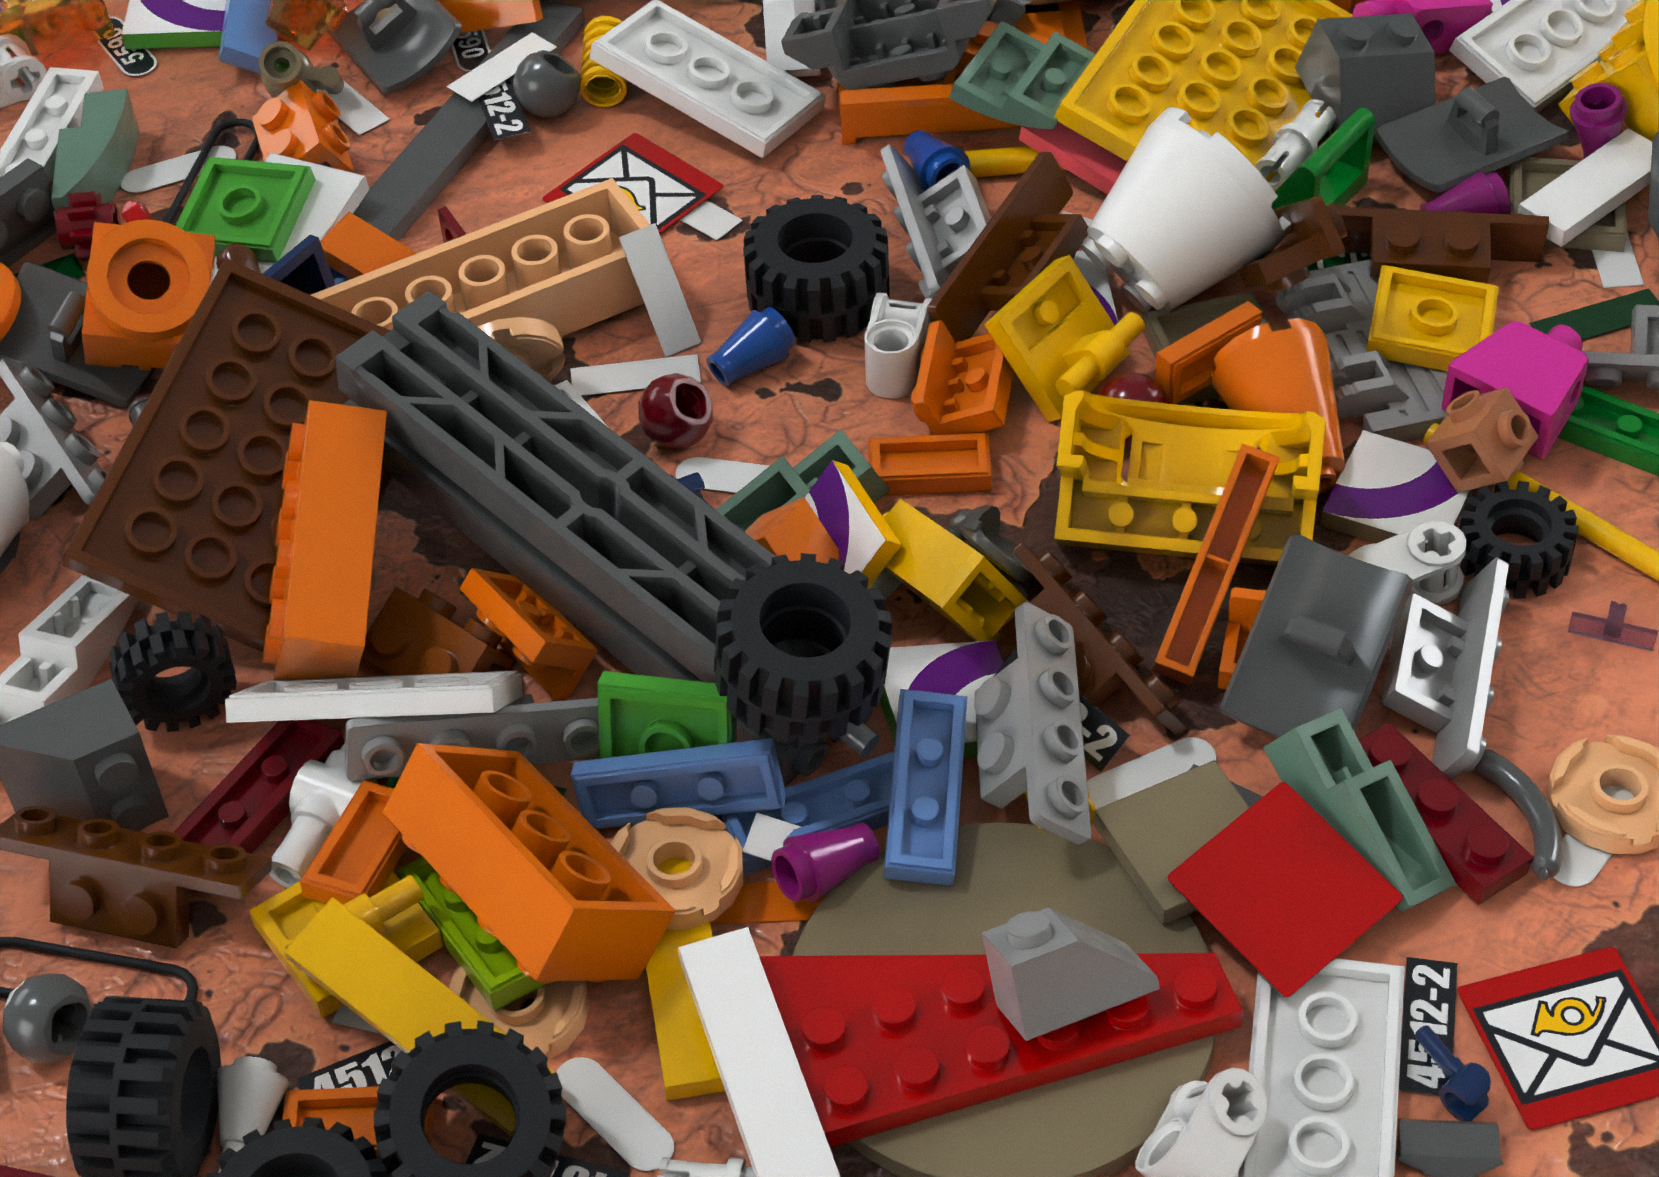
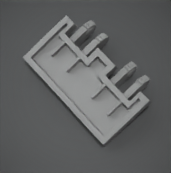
(1391, 395)

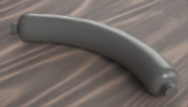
(1535, 807)

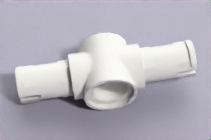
(316, 804)

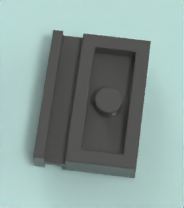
(24, 211)

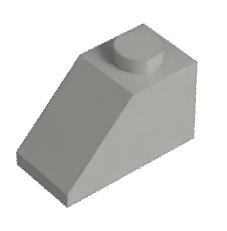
(1060, 971)

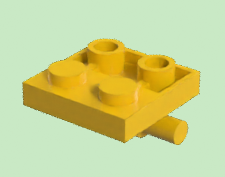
(1061, 336)
(390, 912)

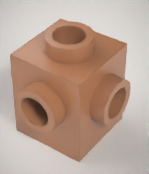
(1482, 439)

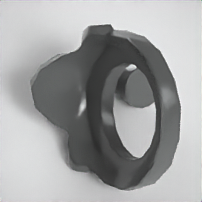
(982, 531)

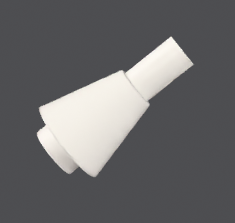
(247, 1099)

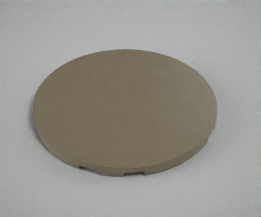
(1002, 870)

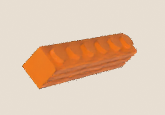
(1215, 564)

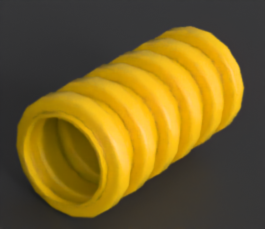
(597, 83)

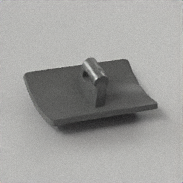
(396, 39)
(1467, 135)
(50, 338)
(1315, 639)

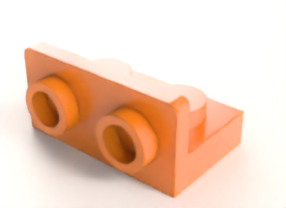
(530, 630)

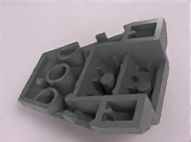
(885, 39)

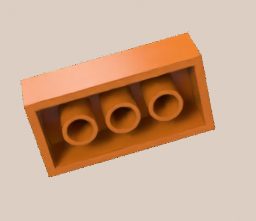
(325, 543)
(527, 864)

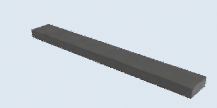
(451, 137)

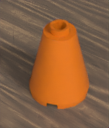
(1284, 374)

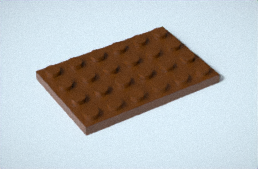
(201, 474)

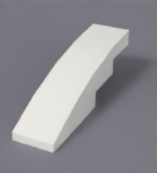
(64, 647)

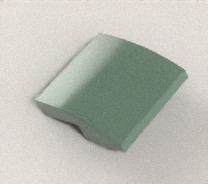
(1021, 77)

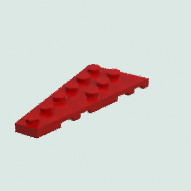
(924, 1035)

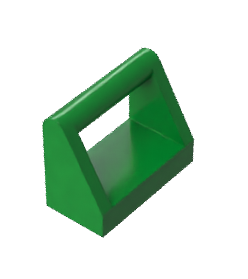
(1336, 167)

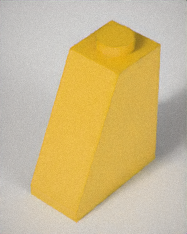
(950, 575)

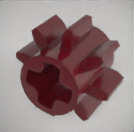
(76, 222)

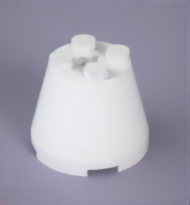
(1182, 215)

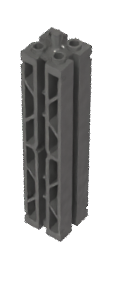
(562, 502)

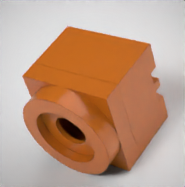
(143, 291)

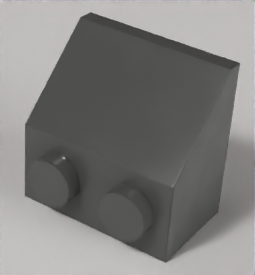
(1370, 65)
(81, 761)

